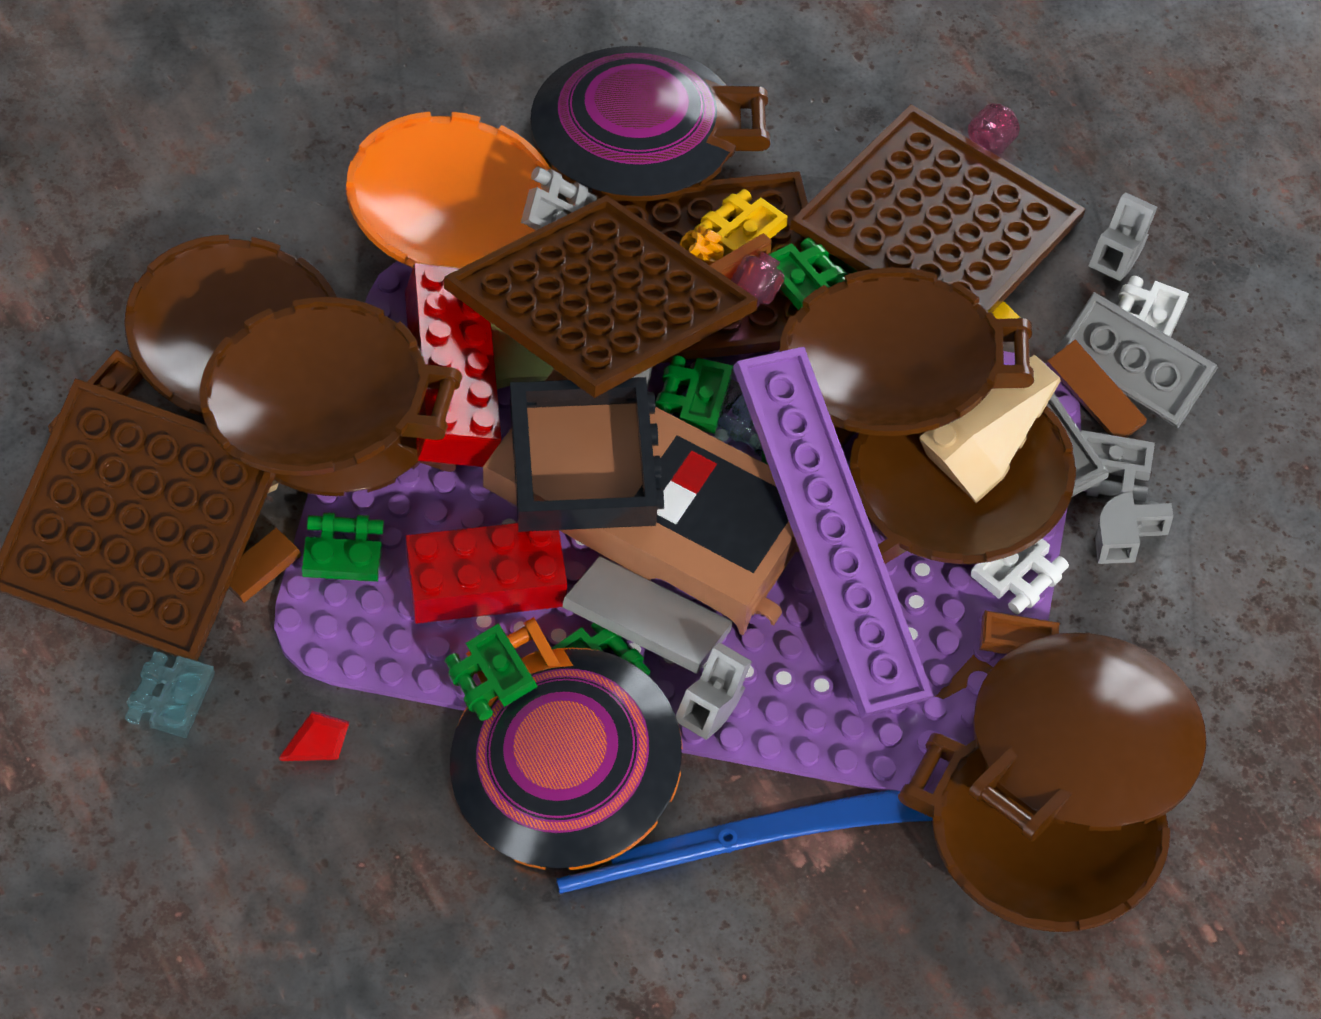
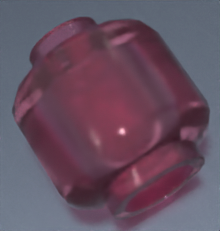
(994, 128)
(759, 277)

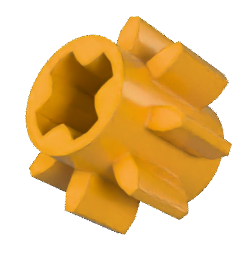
(703, 244)

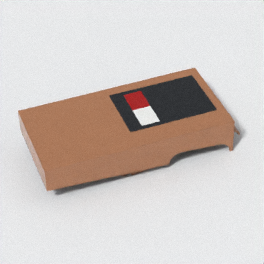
(721, 514)

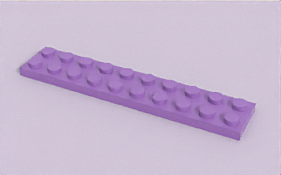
(832, 532)

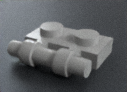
(544, 205)
(1122, 458)

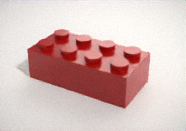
(484, 572)

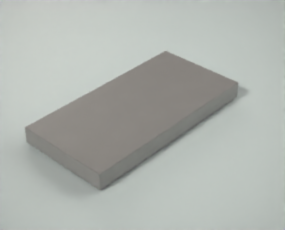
(1141, 359)
(647, 614)

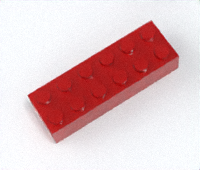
(461, 339)

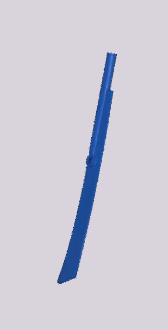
(805, 820)

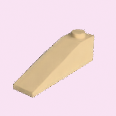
(983, 442)

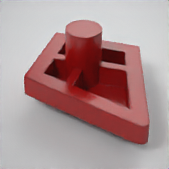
(316, 739)

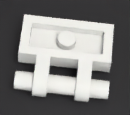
(1160, 305)
(1008, 572)

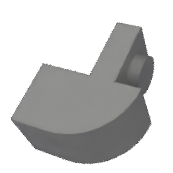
(1125, 237)
(1124, 522)
(715, 694)

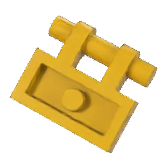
(749, 221)

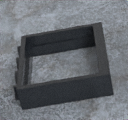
(584, 512)

